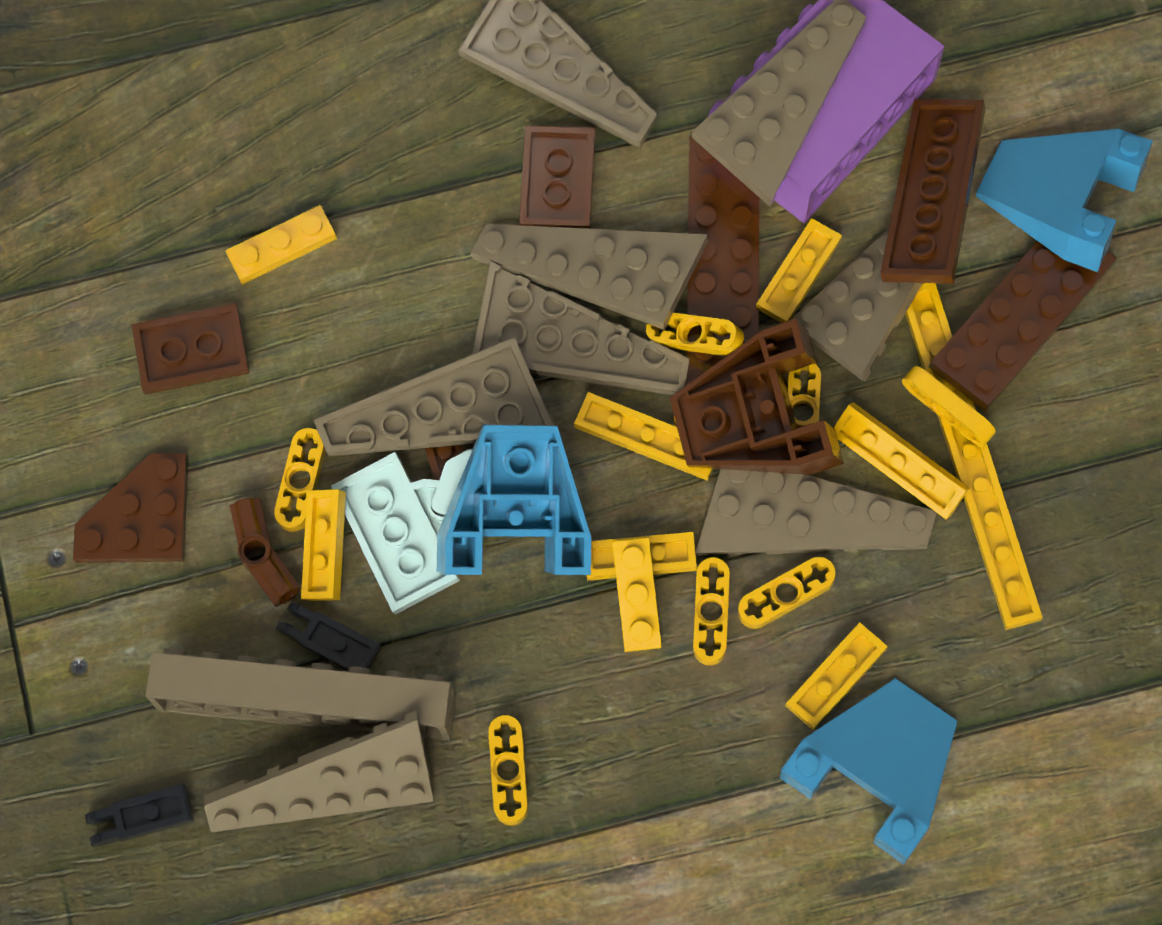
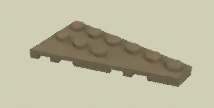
(549, 59)
(773, 111)
(615, 269)
(857, 311)
(570, 340)
(440, 406)
(806, 516)
(338, 779)

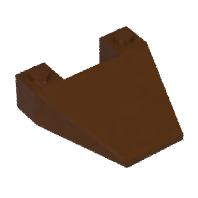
(743, 414)

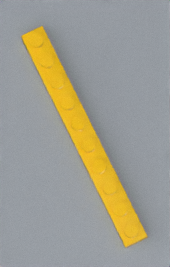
(976, 470)

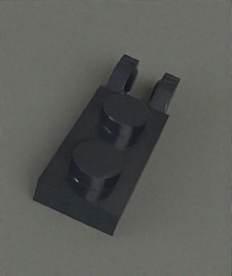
(331, 639)
(143, 815)

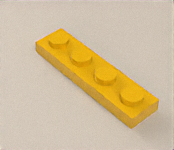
(635, 432)
(900, 460)

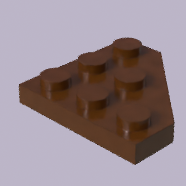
(139, 517)

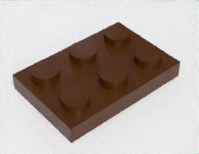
(557, 176)
(190, 348)

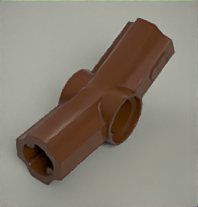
(269, 570)

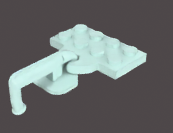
(400, 526)

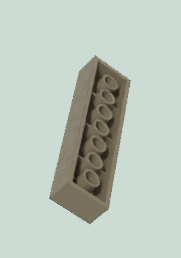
(297, 694)

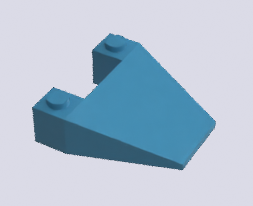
(1049, 181)
(516, 488)
(890, 747)

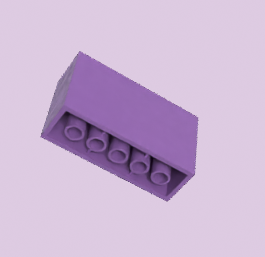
(873, 90)

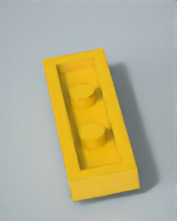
(281, 244)
(799, 271)
(323, 545)
(668, 554)
(636, 594)
(836, 676)

